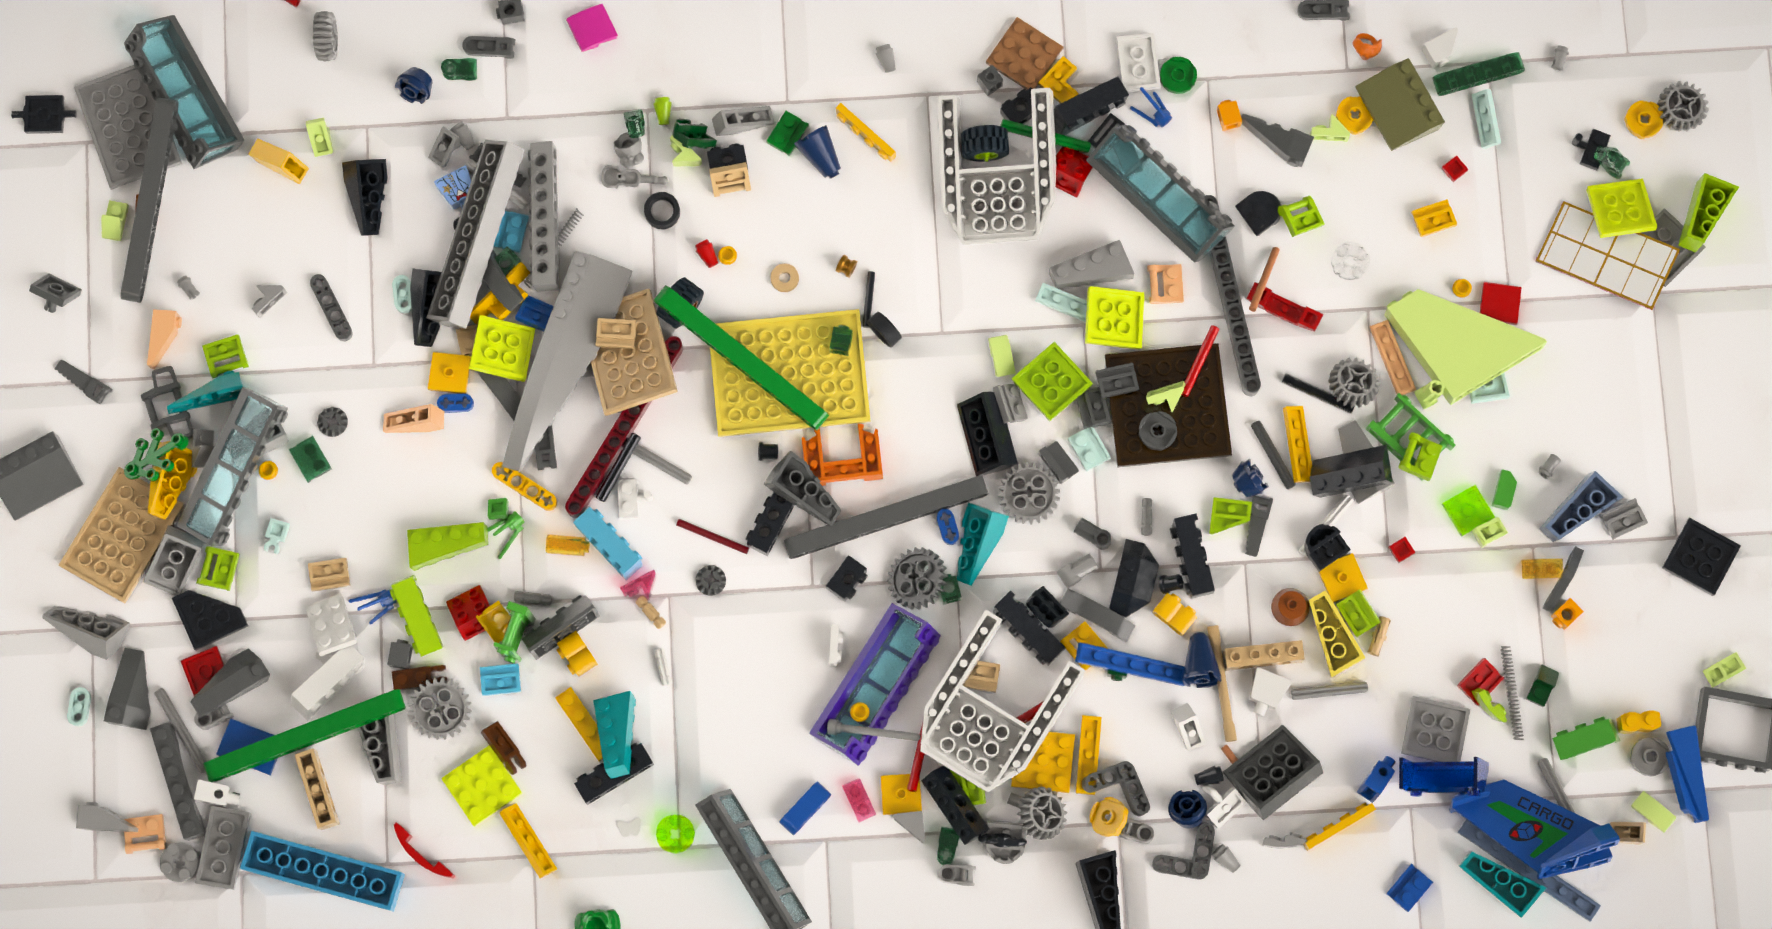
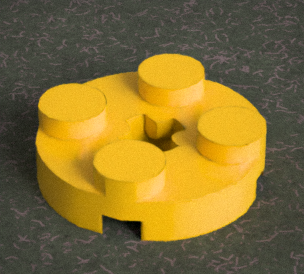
(1354, 125)
(1640, 129)
(1117, 821)

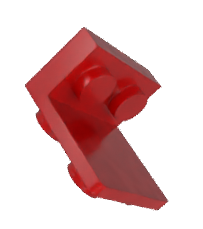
(1071, 170)
(465, 609)

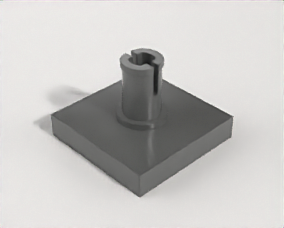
(54, 291)

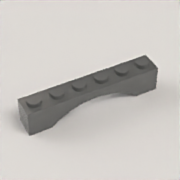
(177, 783)

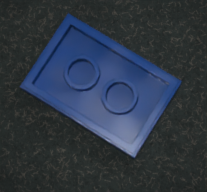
(241, 735)

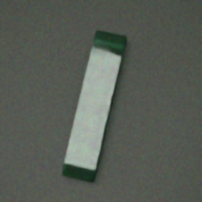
(1478, 74)

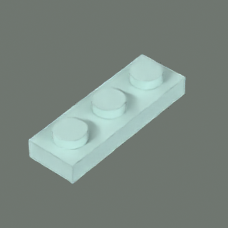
(1486, 118)
(1062, 301)

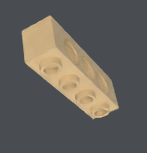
(1263, 655)
(317, 789)

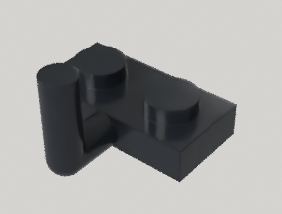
(1595, 140)

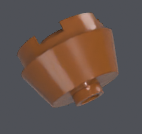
(1290, 607)

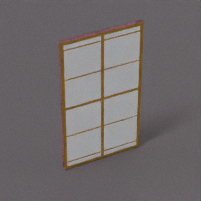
(1622, 265)

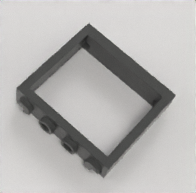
(1739, 698)

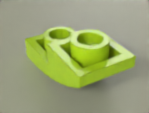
(1493, 709)

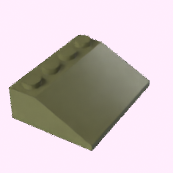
(1400, 104)

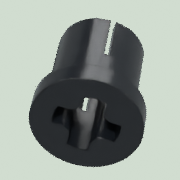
(767, 451)
(1170, 583)

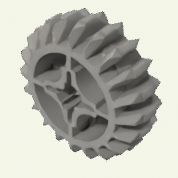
(325, 36)
(1677, 93)
(1351, 392)
(1037, 817)

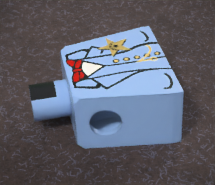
(455, 186)

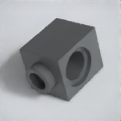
(516, 16)
(990, 80)
(400, 654)

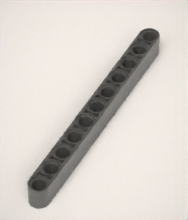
(149, 200)
(1234, 322)
(886, 517)

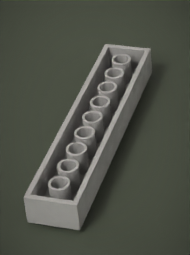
(475, 233)

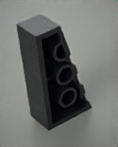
(1192, 556)
(1028, 629)

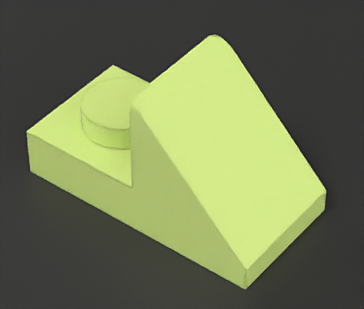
(1335, 132)
(319, 137)
(686, 157)
(114, 220)
(1171, 393)
(1489, 532)

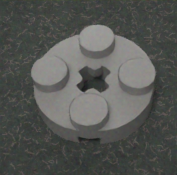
(1639, 759)
(174, 852)

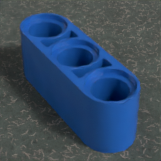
(805, 808)

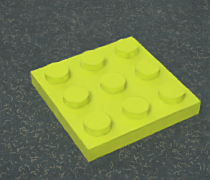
(1621, 208)
(1114, 318)
(502, 348)
(481, 785)

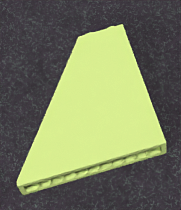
(1458, 343)

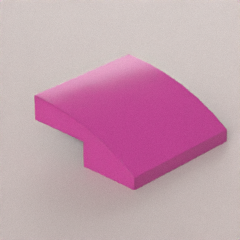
(591, 27)

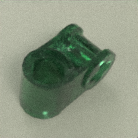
(462, 69)
(635, 123)
(1611, 160)
(947, 843)

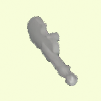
(613, 177)

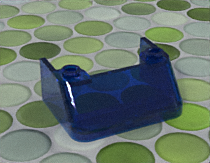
(1443, 777)

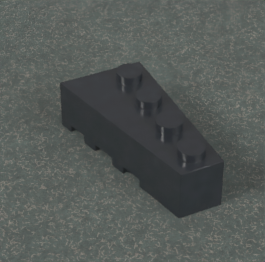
(1089, 106)
(1101, 890)

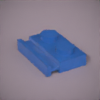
(534, 313)
(1409, 888)

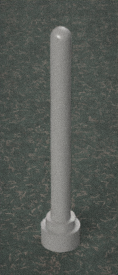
(835, 727)

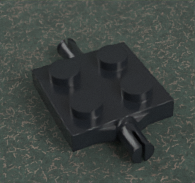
(44, 114)

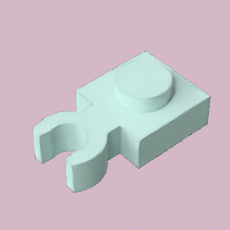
(276, 532)

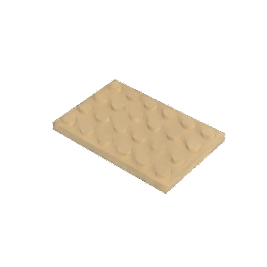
(638, 374)
(118, 538)

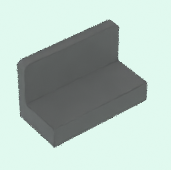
(1058, 462)

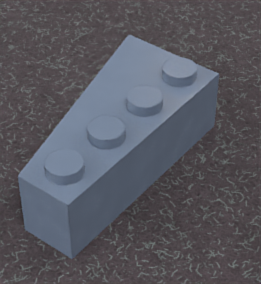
(1583, 504)

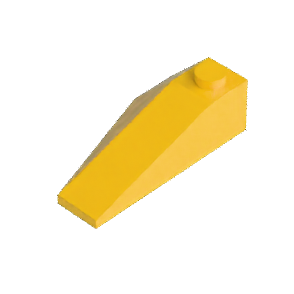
(170, 484)

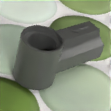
(1091, 533)

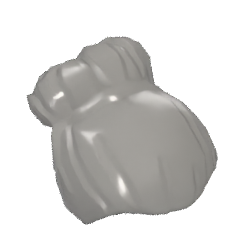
(628, 150)

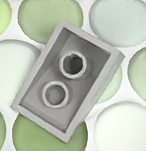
(173, 561)

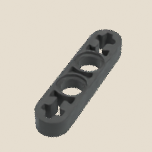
(330, 308)

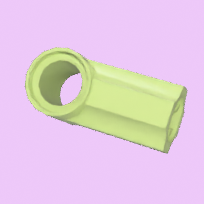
(1429, 394)

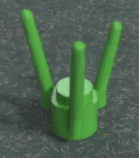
(513, 522)

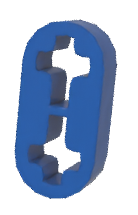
(454, 398)
(943, 528)

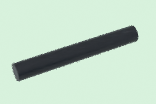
(868, 298)

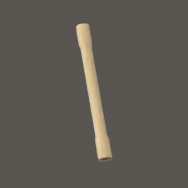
(1228, 724)

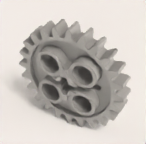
(1027, 476)
(456, 701)

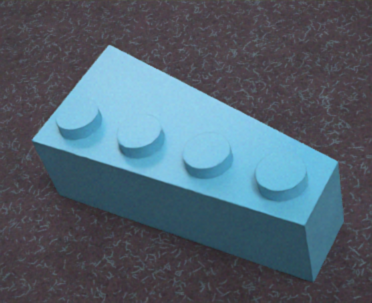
(608, 543)

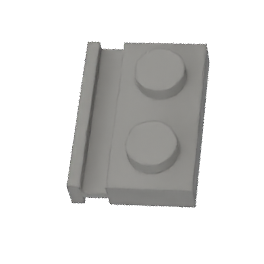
(1010, 403)
(1624, 518)

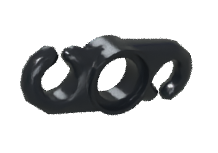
(1002, 840)

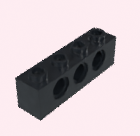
(765, 544)
(591, 794)
(955, 804)

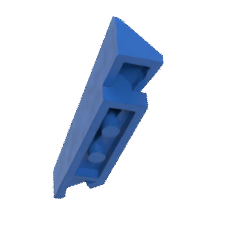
(1687, 772)

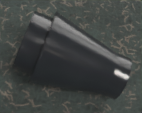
(1209, 776)

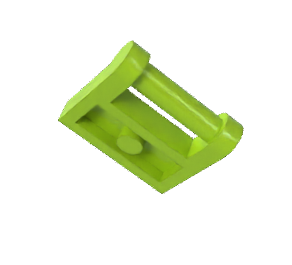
(1304, 221)
(222, 350)
(1426, 458)
(223, 570)

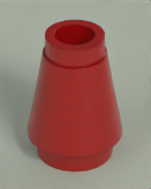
(706, 253)

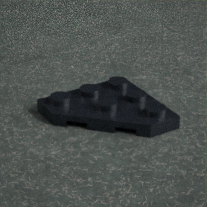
(207, 618)

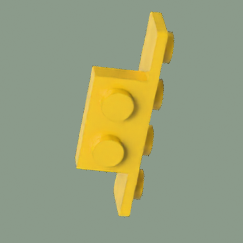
(491, 304)

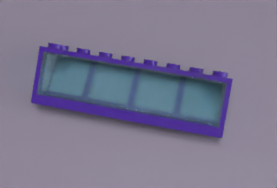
(878, 680)

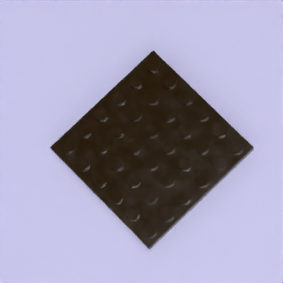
(1199, 417)

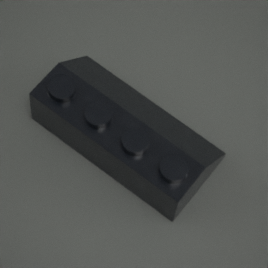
(986, 434)
(1350, 471)

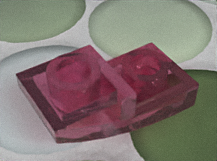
(859, 800)

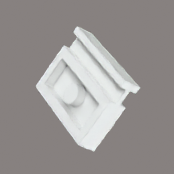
(835, 638)

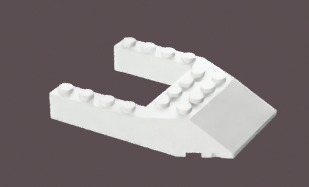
(1002, 200)
(975, 734)

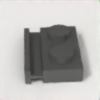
(1117, 380)
(1093, 409)

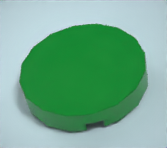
(1178, 75)

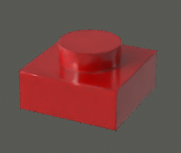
(1454, 168)
(1401, 549)

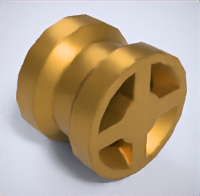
(846, 266)

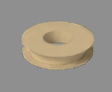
(788, 286)

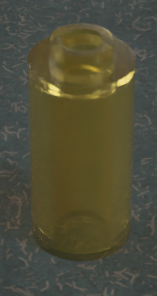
(567, 545)

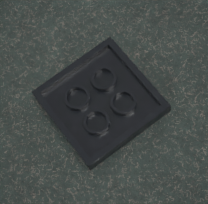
(1701, 556)

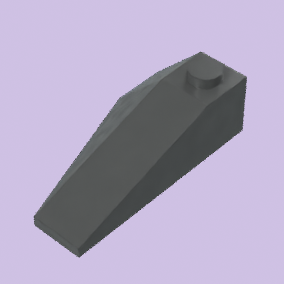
(1289, 145)
(799, 486)
(233, 680)
(129, 698)

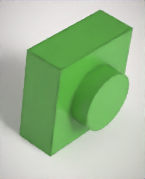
(498, 508)

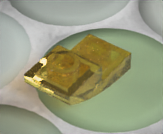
(1542, 568)

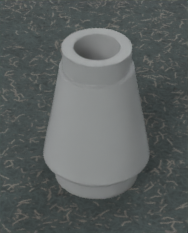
(886, 57)
(464, 134)
(1226, 858)

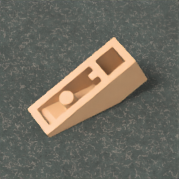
(163, 332)
(416, 419)

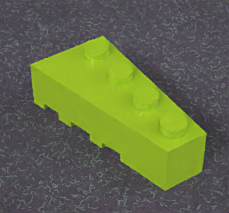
(1705, 209)
(439, 543)
(416, 616)

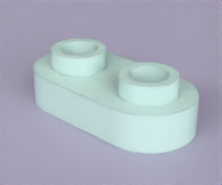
(402, 295)
(79, 707)

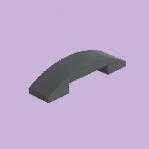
(500, 286)
(503, 392)
(1097, 614)

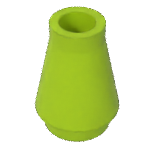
(663, 108)

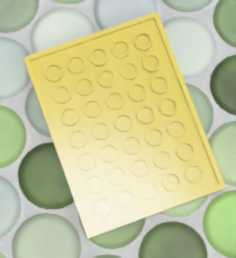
(801, 354)

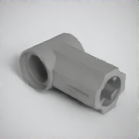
(1072, 573)

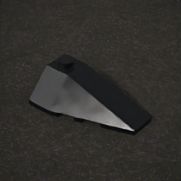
(365, 190)
(422, 292)

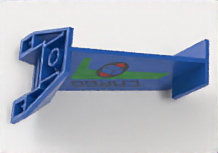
(1536, 829)

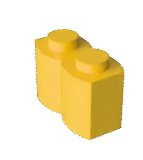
(1175, 614)
(576, 653)
(1644, 722)

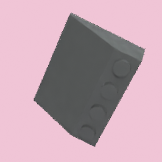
(36, 475)
(560, 626)
(1273, 772)

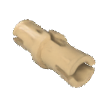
(1379, 636)

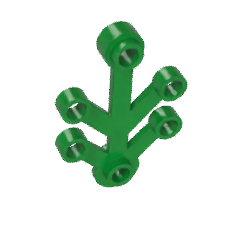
(134, 468)

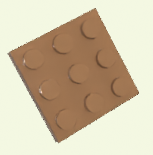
(1024, 54)

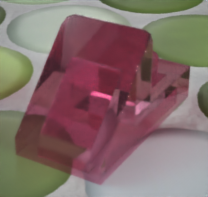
(645, 582)

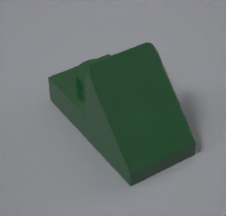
(1542, 685)

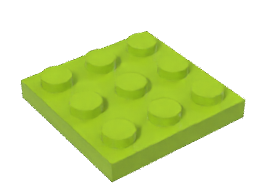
(1052, 381)

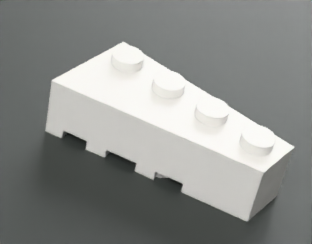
(326, 681)

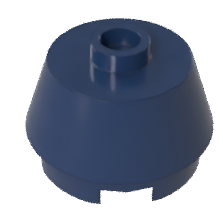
(414, 85)
(1249, 479)
(1187, 808)

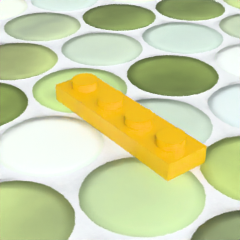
(869, 136)
(1298, 443)
(581, 720)
(1088, 751)
(1331, 829)
(528, 840)

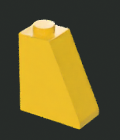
(278, 160)

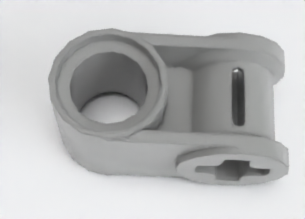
(215, 718)
(1134, 829)
(958, 874)

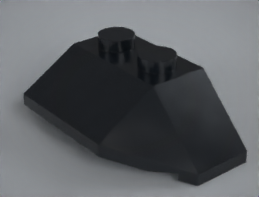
(1134, 579)

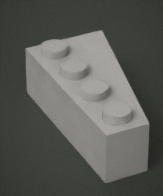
(1094, 267)
(381, 747)

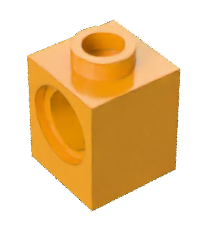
(1229, 115)
(1574, 611)

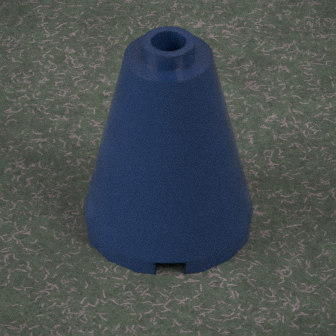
(820, 152)
(1200, 663)

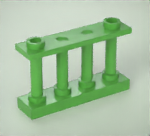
(1377, 429)
(520, 618)

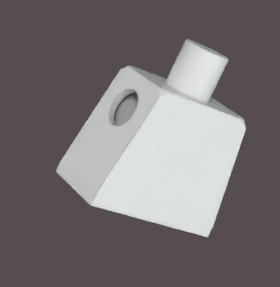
(1267, 690)
(206, 792)

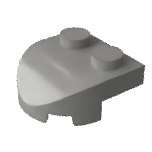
(1008, 854)

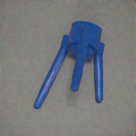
(1162, 116)
(384, 598)

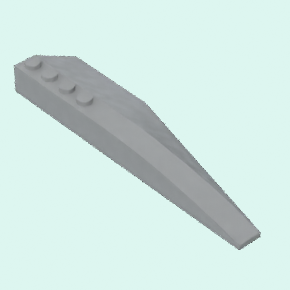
(568, 345)

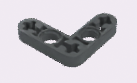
(1564, 580)
(1119, 777)
(1190, 864)

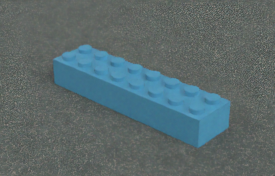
(322, 871)

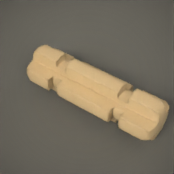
(650, 612)

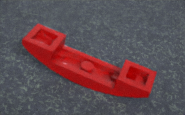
(1286, 309)
(404, 837)

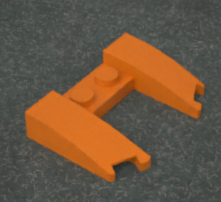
(866, 468)

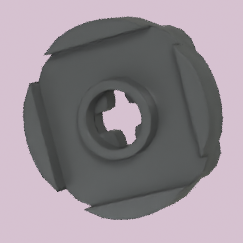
(1147, 435)

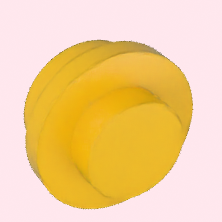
(727, 255)
(1462, 288)
(268, 470)
(859, 712)

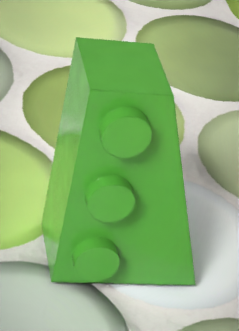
(1585, 738)

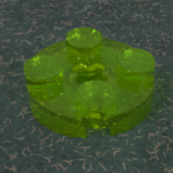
(664, 834)

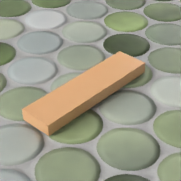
(1392, 358)

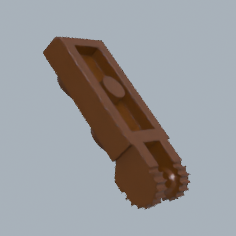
(413, 677)
(503, 747)

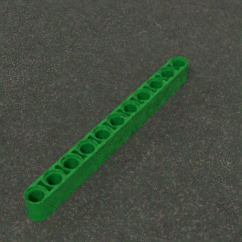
(741, 357)
(304, 735)

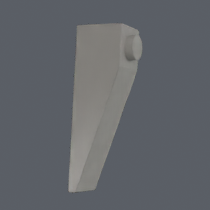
(1354, 439)
(93, 633)

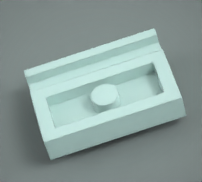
(1089, 448)

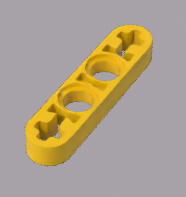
(523, 487)

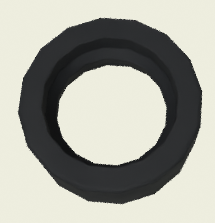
(662, 224)
(884, 329)

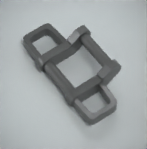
(156, 391)

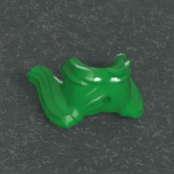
(598, 919)

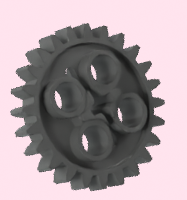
(917, 578)

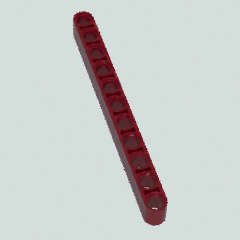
(613, 452)

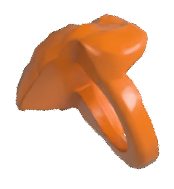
(1365, 50)

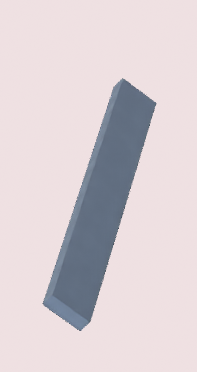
(1554, 885)

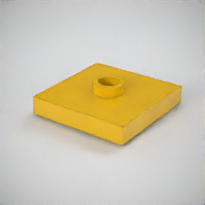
(449, 373)
(1343, 578)
(897, 797)

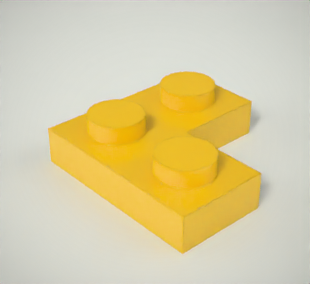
(1056, 80)

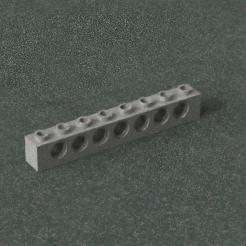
(550, 278)

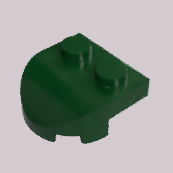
(692, 134)

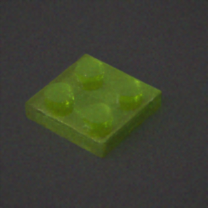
(1468, 510)

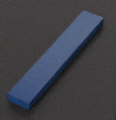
(1129, 664)

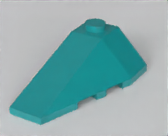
(219, 390)
(981, 535)

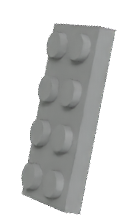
(223, 847)

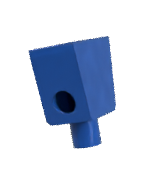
(1377, 779)

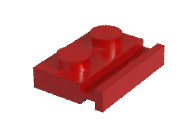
(1481, 676)

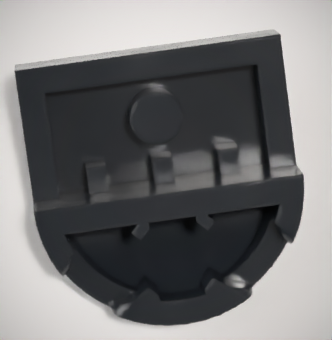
(1260, 211)
(1325, 546)
(1046, 607)

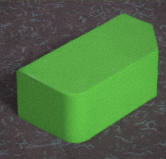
(1504, 490)

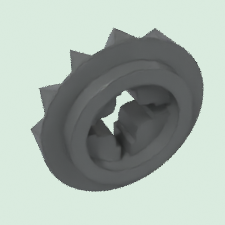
(334, 430)
(716, 587)

